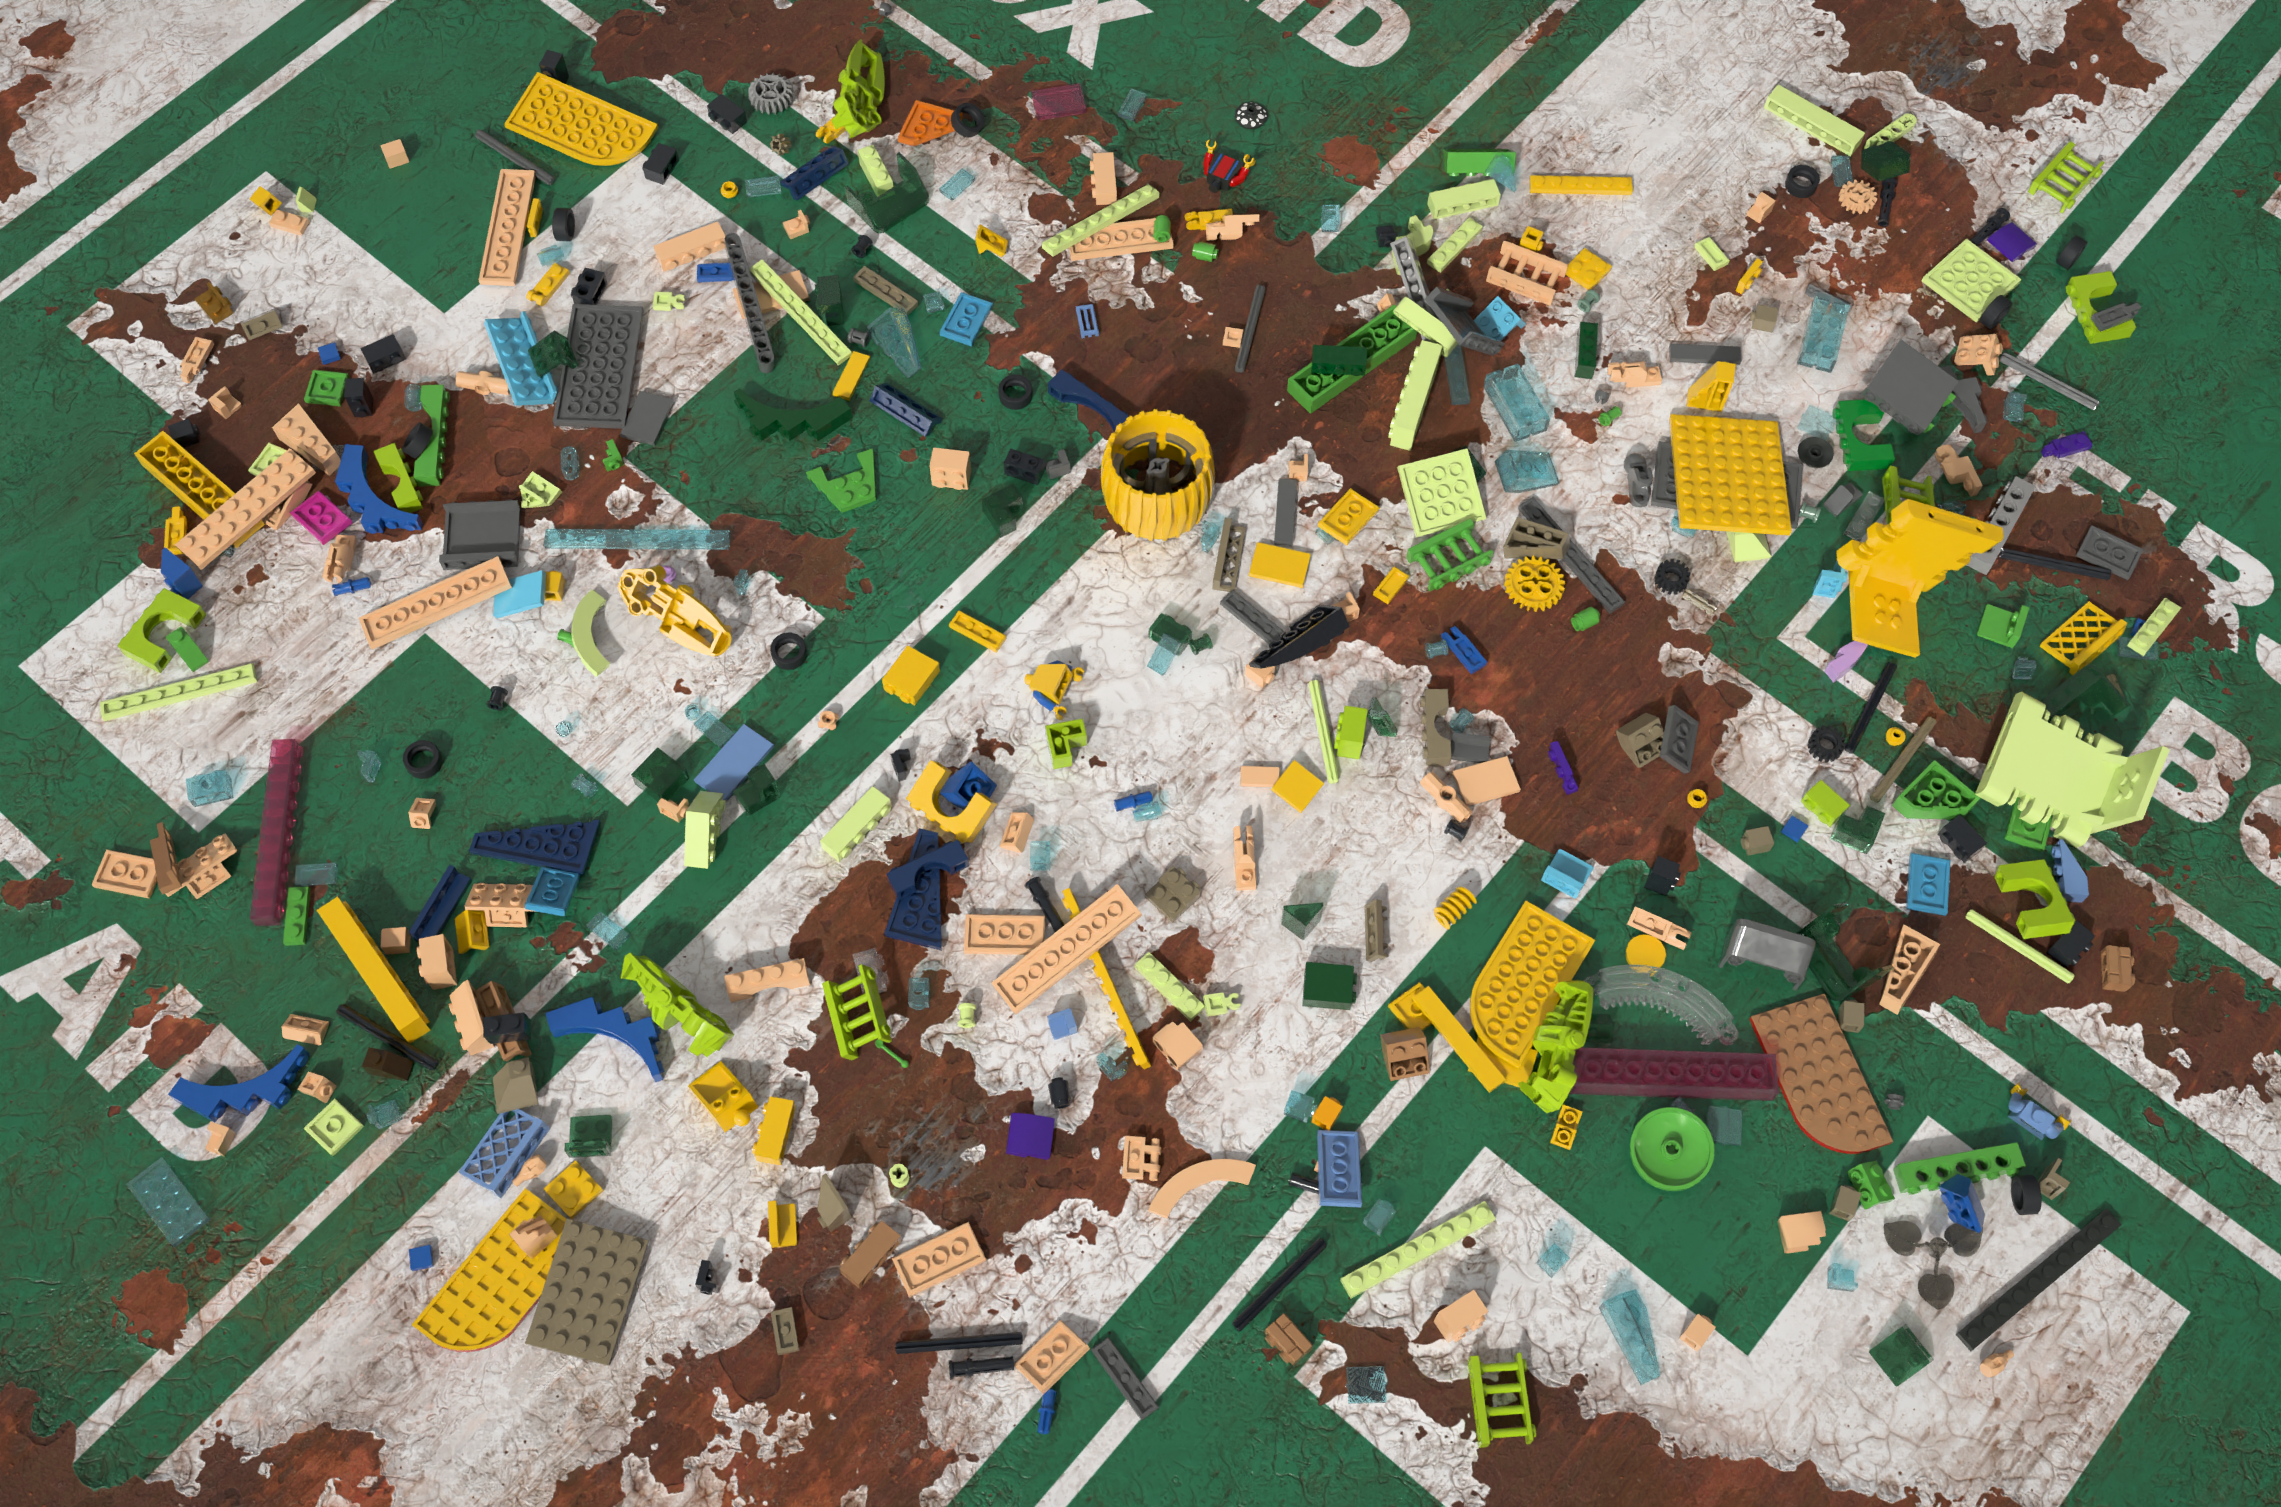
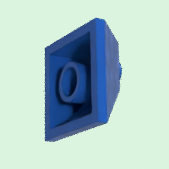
(965, 783)

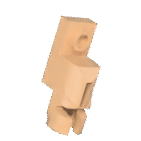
(1231, 227)
(1634, 374)
(1958, 469)
(339, 557)
(1244, 859)
(1658, 927)

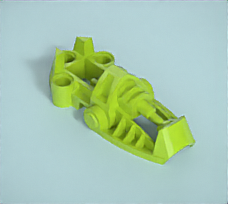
(860, 92)
(674, 1003)
(1556, 1040)

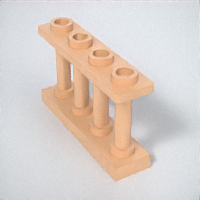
(1521, 285)

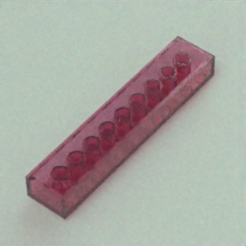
(1675, 1074)

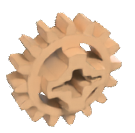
(1856, 195)

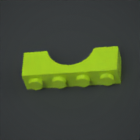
(392, 463)

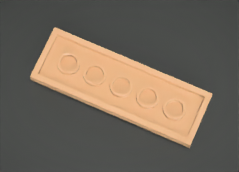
(1119, 240)

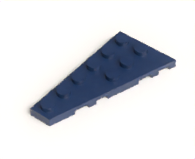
(541, 846)
(918, 916)

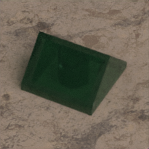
(1301, 918)

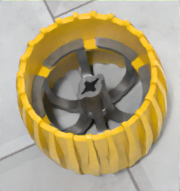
(1151, 506)

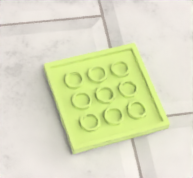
(1970, 279)
(1441, 492)

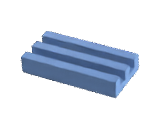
(1089, 332)

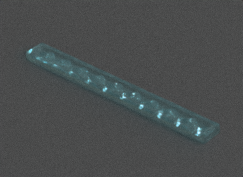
(636, 539)

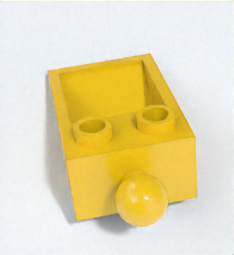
(724, 1097)

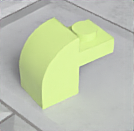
(1421, 234)

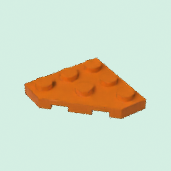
(926, 123)

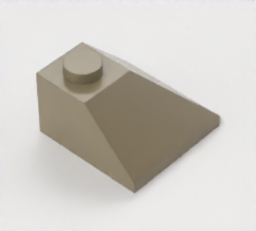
(515, 1086)
(831, 1206)

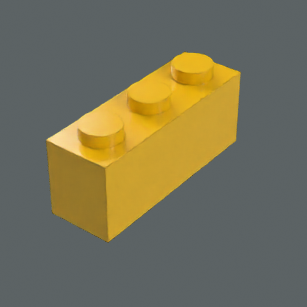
(774, 1130)

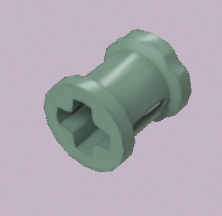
(1588, 300)
(1809, 512)

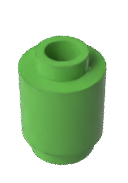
(1162, 229)
(1205, 251)
(1585, 619)

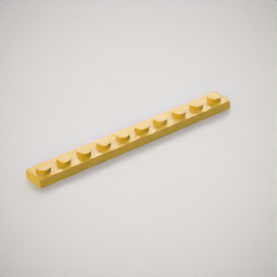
(1109, 988)

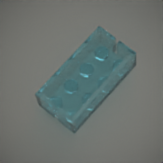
(1823, 335)
(1516, 402)

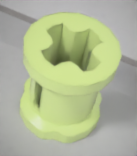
(966, 1015)
(903, 1181)

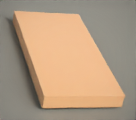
(767, 302)
(1003, 933)
(938, 1259)

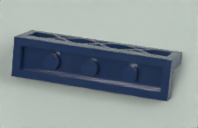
(815, 172)
(904, 408)
(440, 904)

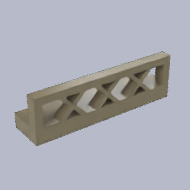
(1222, 553)

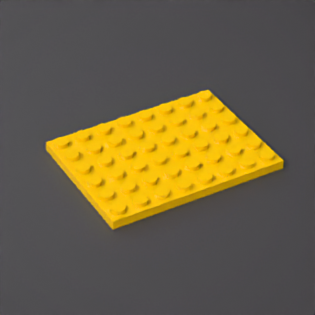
(1729, 475)

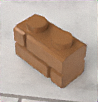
(2116, 968)
(1288, 1340)

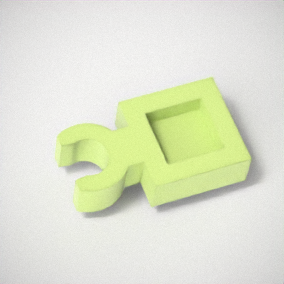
(665, 301)
(1217, 1003)

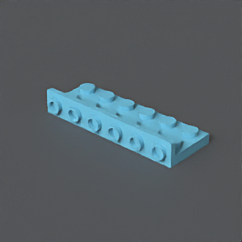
(511, 343)

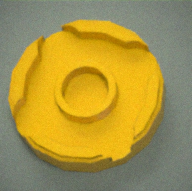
(1645, 951)

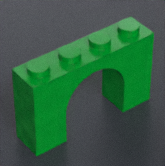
(1856, 454)

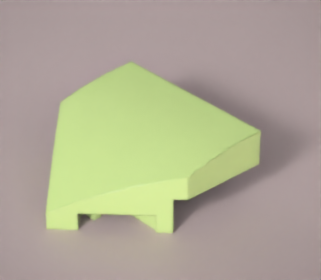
(538, 492)

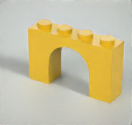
(926, 797)

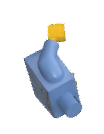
(2034, 1117)

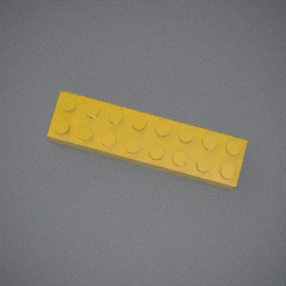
(187, 478)
(375, 969)

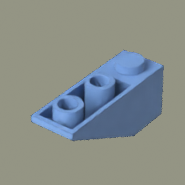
(2069, 874)

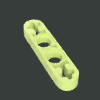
(1890, 134)

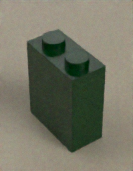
(1329, 986)

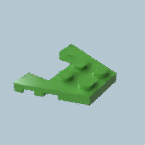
(851, 489)

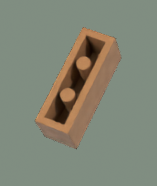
(870, 1254)

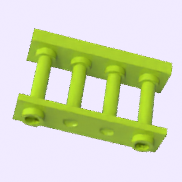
(2059, 164)
(1893, 493)
(838, 1012)
(1483, 1412)

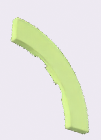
(582, 633)

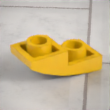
(1566, 1127)

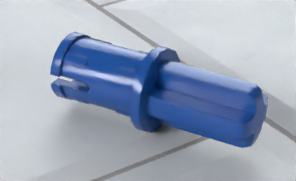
(351, 586)
(1133, 801)
(1046, 1411)

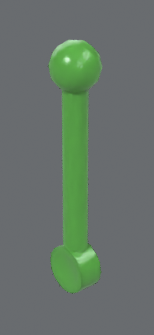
(879, 1044)

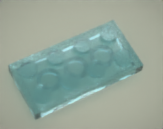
(168, 1202)

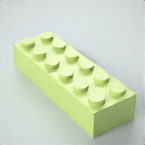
(1414, 395)

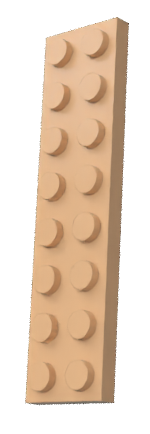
(507, 227)
(245, 509)
(434, 602)
(1066, 949)

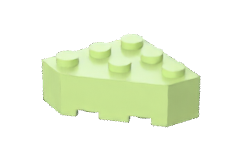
(703, 828)

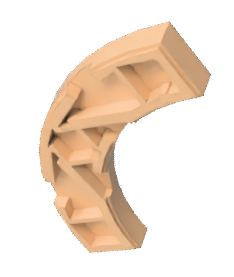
(1198, 1175)

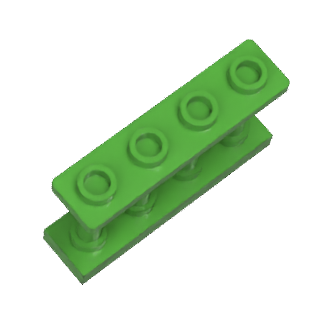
(1449, 538)

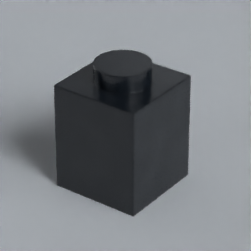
(184, 433)

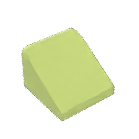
(305, 200)

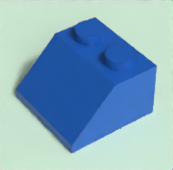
(178, 575)

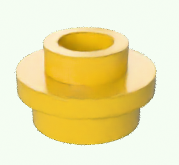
(729, 189)
(1892, 740)
(1698, 794)

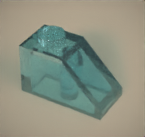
(1502, 171)

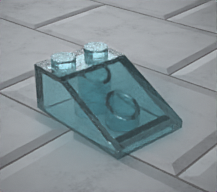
(1526, 471)

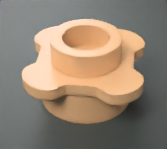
(825, 715)

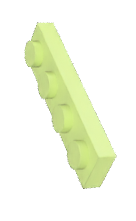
(1454, 245)
(2154, 626)
(1169, 986)

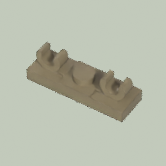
(1375, 931)

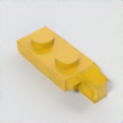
(175, 530)

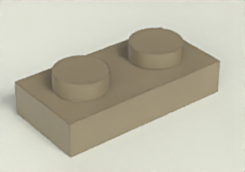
(785, 1331)

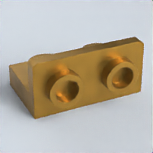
(214, 304)

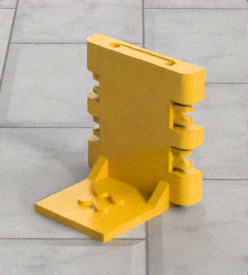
(1903, 561)

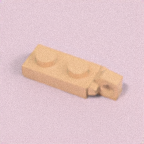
(195, 358)

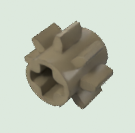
(780, 144)

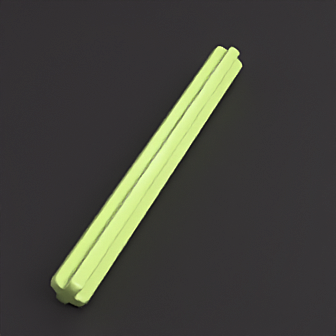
(1323, 731)
(2019, 946)

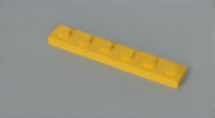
(1580, 185)

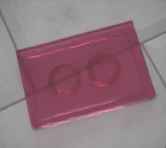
(1058, 102)

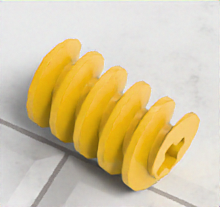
(1453, 905)

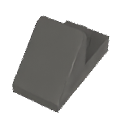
(1842, 499)

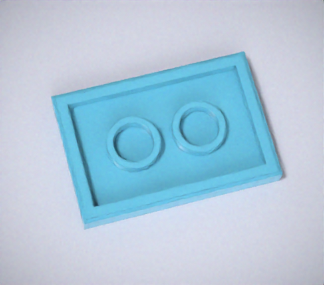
(525, 594)

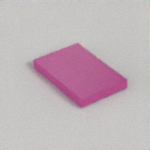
(321, 517)

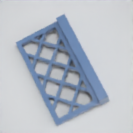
(528, 1142)

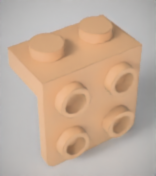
(1979, 350)

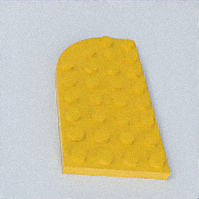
(579, 123)
(1521, 979)

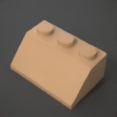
(469, 1018)

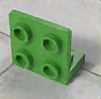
(2002, 625)

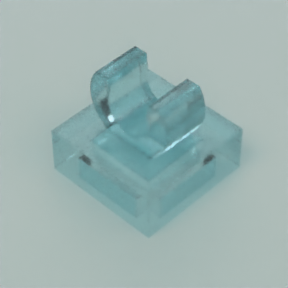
(2023, 668)

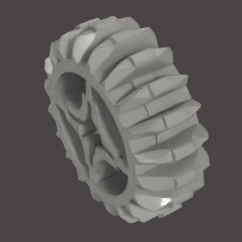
(771, 99)

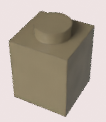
(1764, 318)
(1757, 840)
(1851, 1016)
(1845, 1202)

